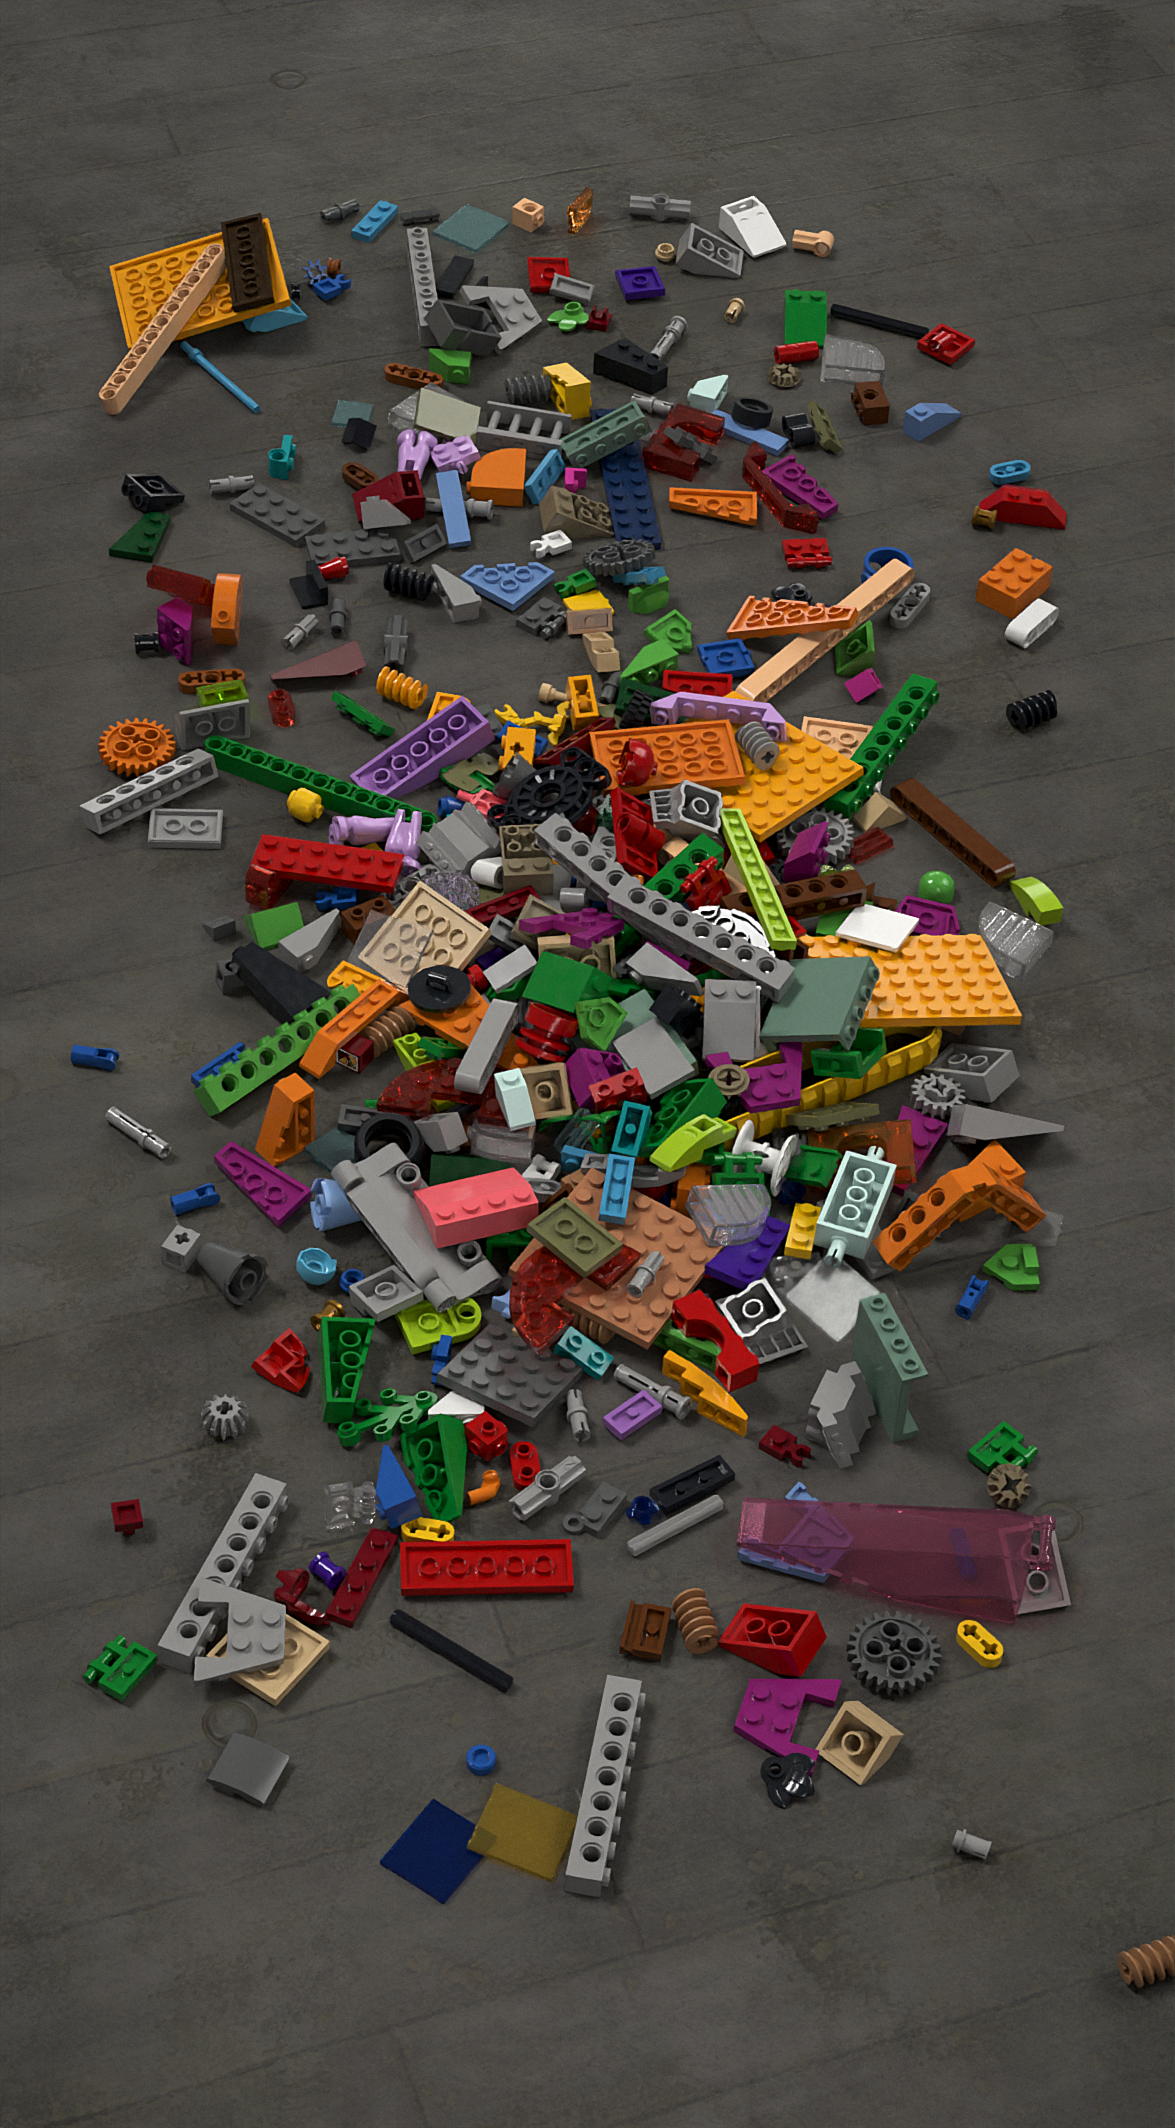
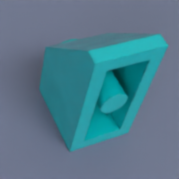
(632, 1129)

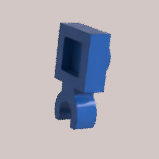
(330, 288)
(340, 898)
(441, 1355)

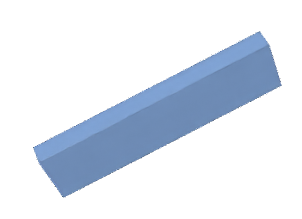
(766, 440)
(453, 509)

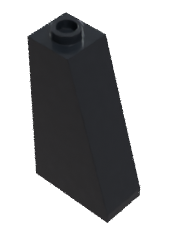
(275, 982)

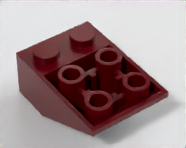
(400, 489)

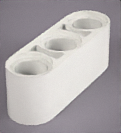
(1031, 623)

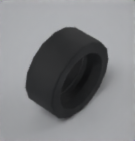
(752, 412)

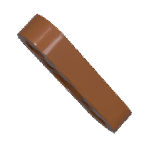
(401, 374)
(190, 680)

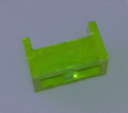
(220, 693)

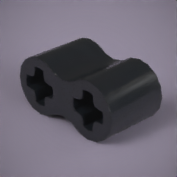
(798, 430)

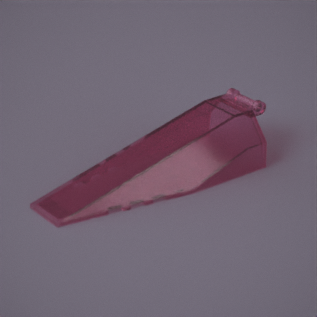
(913, 1554)

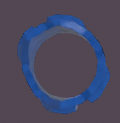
(883, 556)

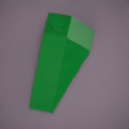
(682, 1105)
(438, 1461)

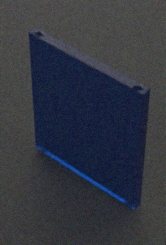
(434, 1852)

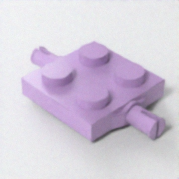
(454, 454)

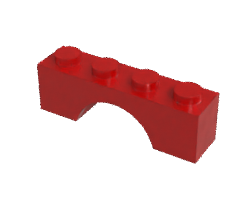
(698, 1317)

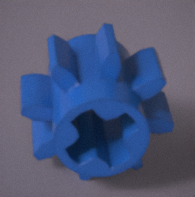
(319, 269)

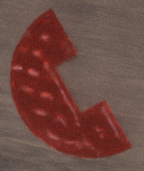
(416, 1088)
(544, 1282)

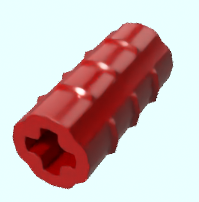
(796, 352)

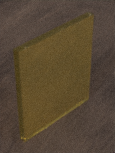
(523, 1832)

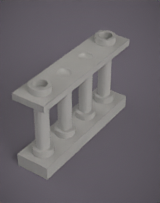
(536, 446)

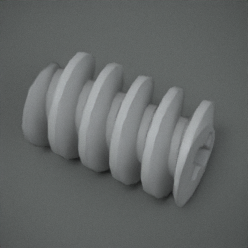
(757, 745)

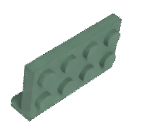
(605, 435)

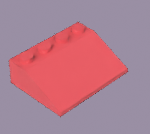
(477, 1207)

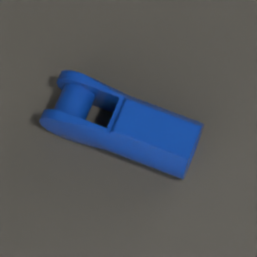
(96, 1057)
(194, 1199)
(971, 1297)

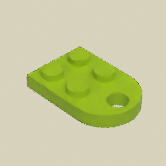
(424, 1325)

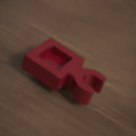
(783, 1444)

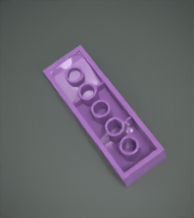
(419, 756)

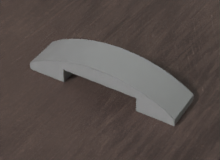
(643, 1175)

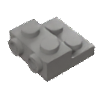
(384, 1293)

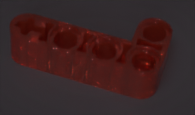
(264, 887)

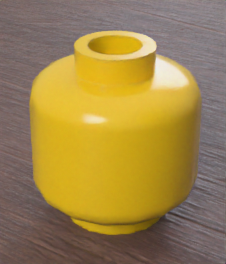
(304, 805)

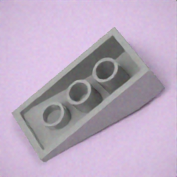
(976, 1123)

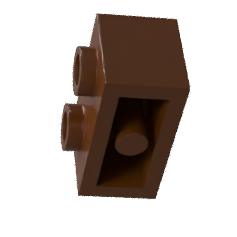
(354, 918)

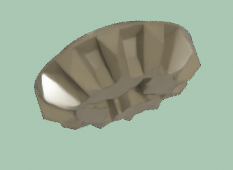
(790, 378)
(738, 1077)
(997, 1481)

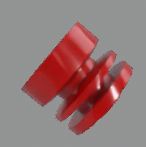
(547, 1033)

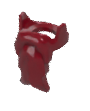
(292, 1591)

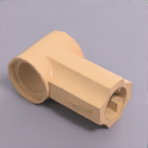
(813, 242)

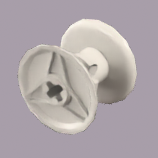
(774, 1161)

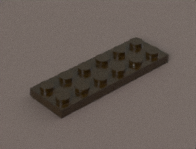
(247, 262)

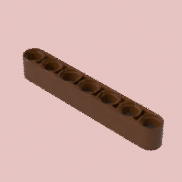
(953, 832)

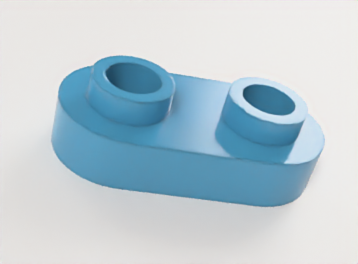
(1009, 472)

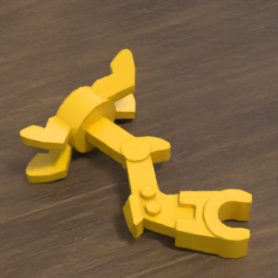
(555, 725)

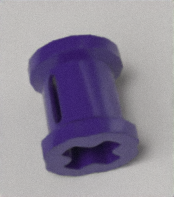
(327, 1570)

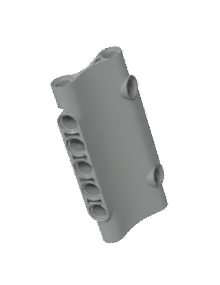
(392, 1215)

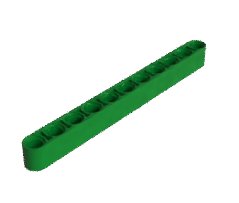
(289, 776)

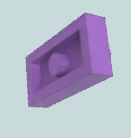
(632, 1415)

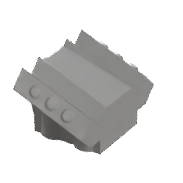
(688, 811)
(460, 840)
(762, 1321)
(840, 1413)

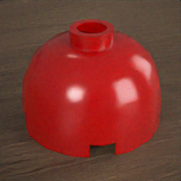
(636, 764)

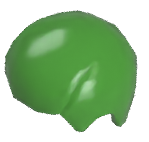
(936, 887)

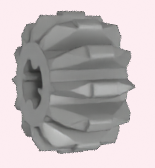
(224, 1416)

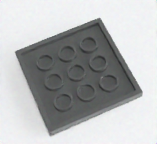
(510, 1375)

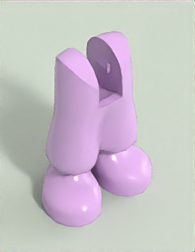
(411, 456)
(359, 830)
(403, 840)

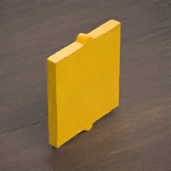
(588, 600)

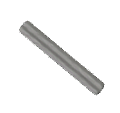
(675, 1525)

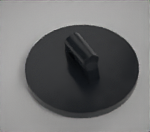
(439, 989)

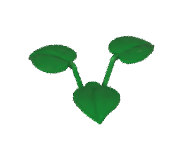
(605, 1143)

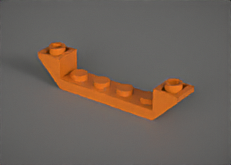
(343, 1027)

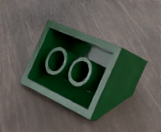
(455, 1167)

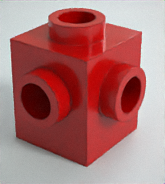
(486, 1436)

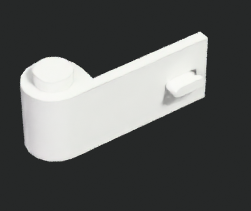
(488, 872)

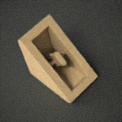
(878, 813)

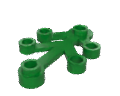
(415, 1405)

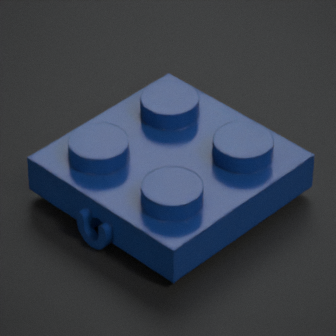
(726, 658)

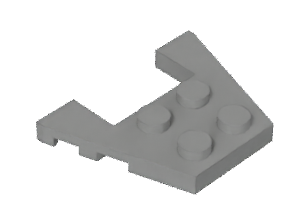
(510, 308)
(253, 1633)

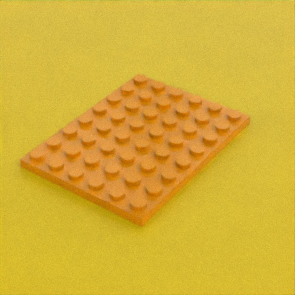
(149, 280)
(796, 783)
(929, 981)

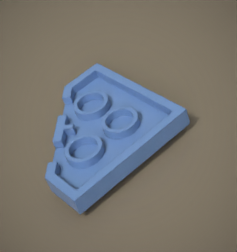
(508, 584)

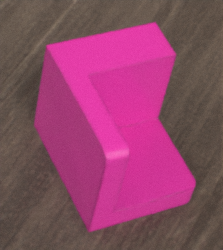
(863, 685)

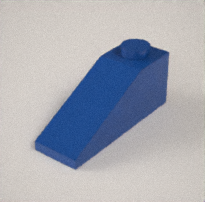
(395, 1495)

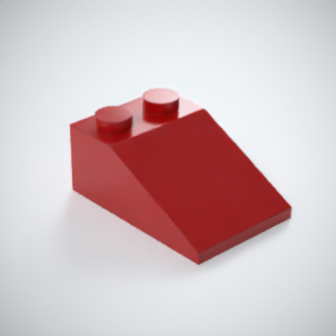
(775, 1637)

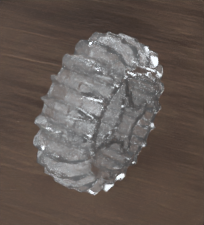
(454, 887)

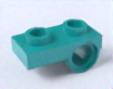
(281, 460)
(583, 1352)

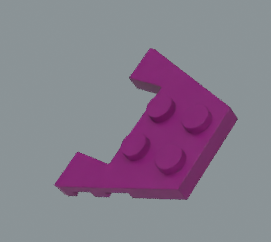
(934, 917)
(583, 925)
(771, 1085)
(773, 1708)

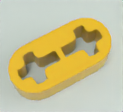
(427, 1530)
(980, 1643)

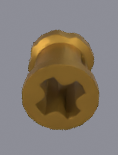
(980, 513)
(327, 1311)

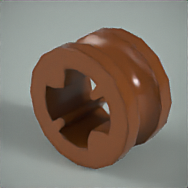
(333, 267)

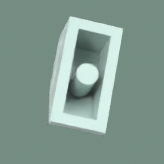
(708, 393)
(514, 1099)

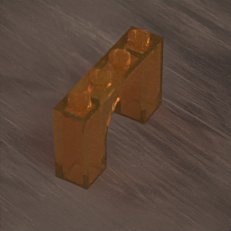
(891, 1136)

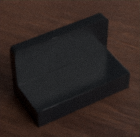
(310, 589)

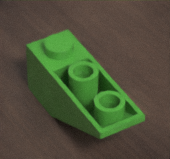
(651, 663)

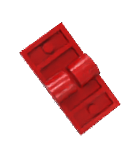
(635, 835)

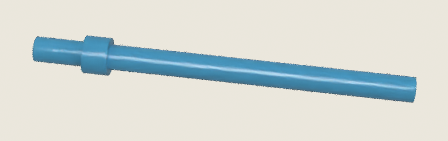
(197, 357)

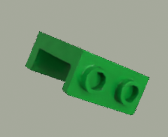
(863, 1054)

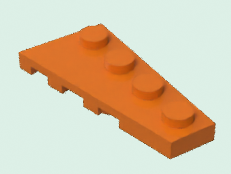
(721, 504)

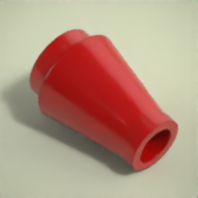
(334, 568)

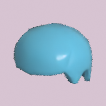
(315, 1266)

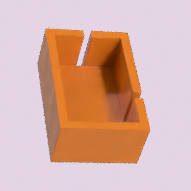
(1014, 583)

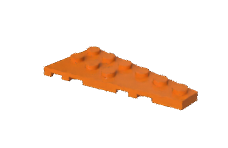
(788, 617)
(461, 1025)

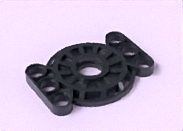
(566, 779)

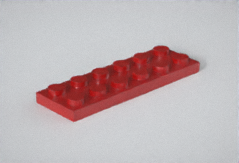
(329, 863)
(486, 1567)

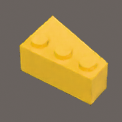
(569, 390)

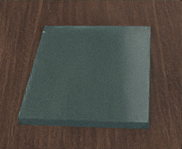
(471, 228)

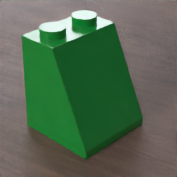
(563, 981)

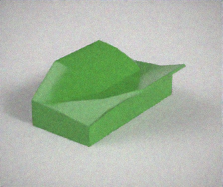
(649, 597)

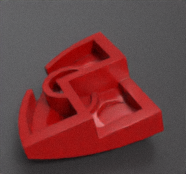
(284, 1362)

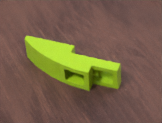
(413, 1056)
(690, 1141)

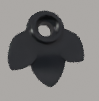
(794, 592)
(791, 1780)

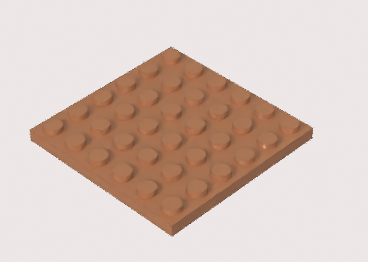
(646, 1229)

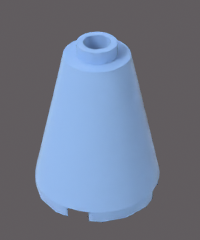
(330, 1205)

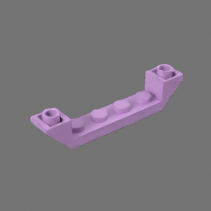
(668, 709)

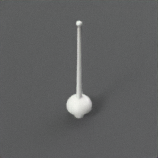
(759, 1048)

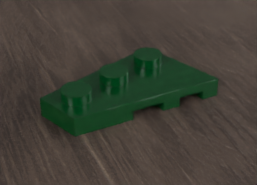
(142, 539)

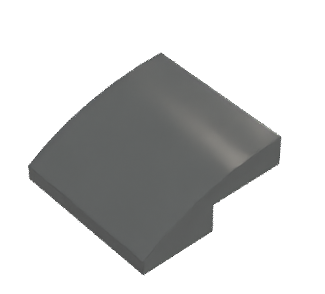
(248, 1769)

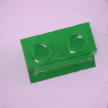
(513, 1240)

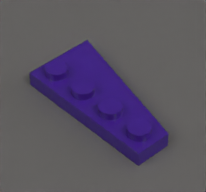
(748, 1262)

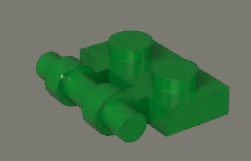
(727, 1177)
(999, 1445)
(125, 1673)

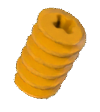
(401, 689)

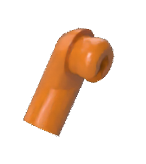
(488, 1488)

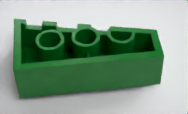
(342, 1359)

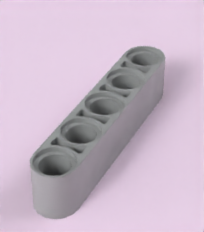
(487, 1046)

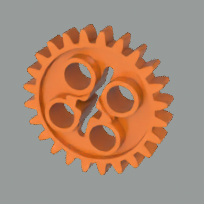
(136, 747)

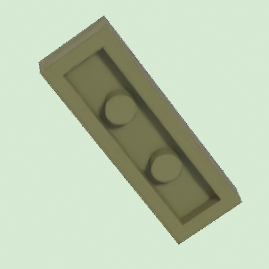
(824, 427)

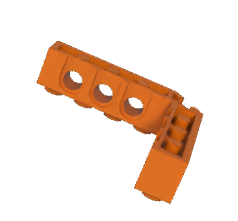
(961, 1191)

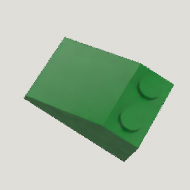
(805, 316)

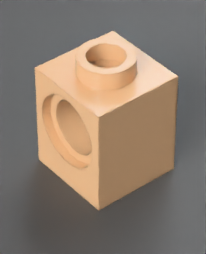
(527, 215)

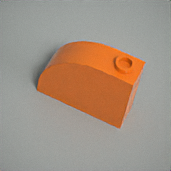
(499, 477)
(227, 608)

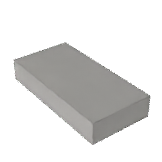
(571, 289)

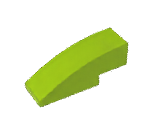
(1037, 900)

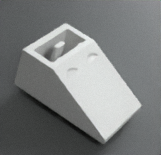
(751, 227)

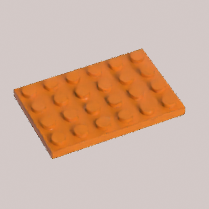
(686, 751)

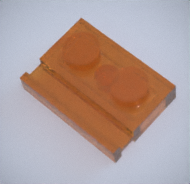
(579, 210)

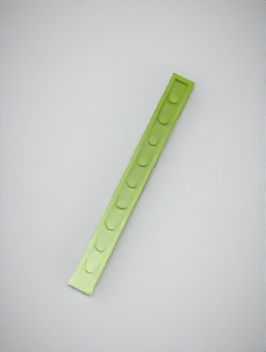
(757, 880)

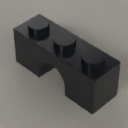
(678, 1010)

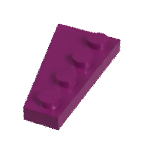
(796, 484)
(926, 1137)
(264, 1184)

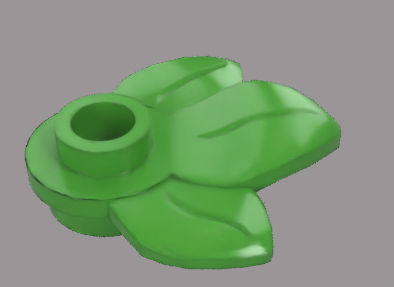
(569, 317)

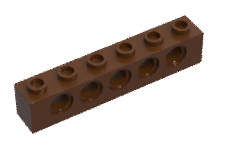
(809, 896)

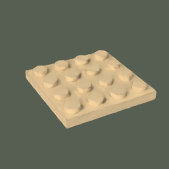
(455, 933)

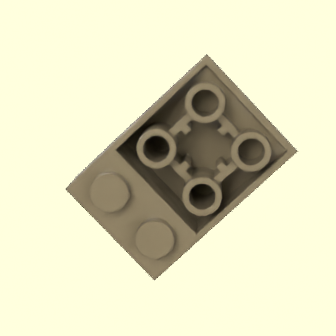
(574, 515)
(524, 861)

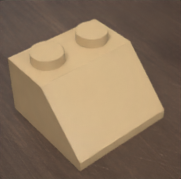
(858, 1741)

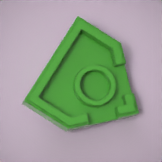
(673, 629)
(599, 1021)
(1015, 1266)

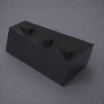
(632, 365)

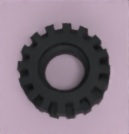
(636, 710)

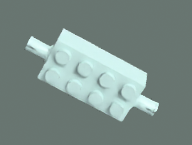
(854, 1205)

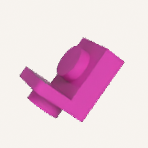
(575, 479)

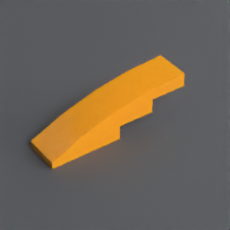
(711, 1397)

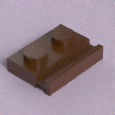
(645, 1630)

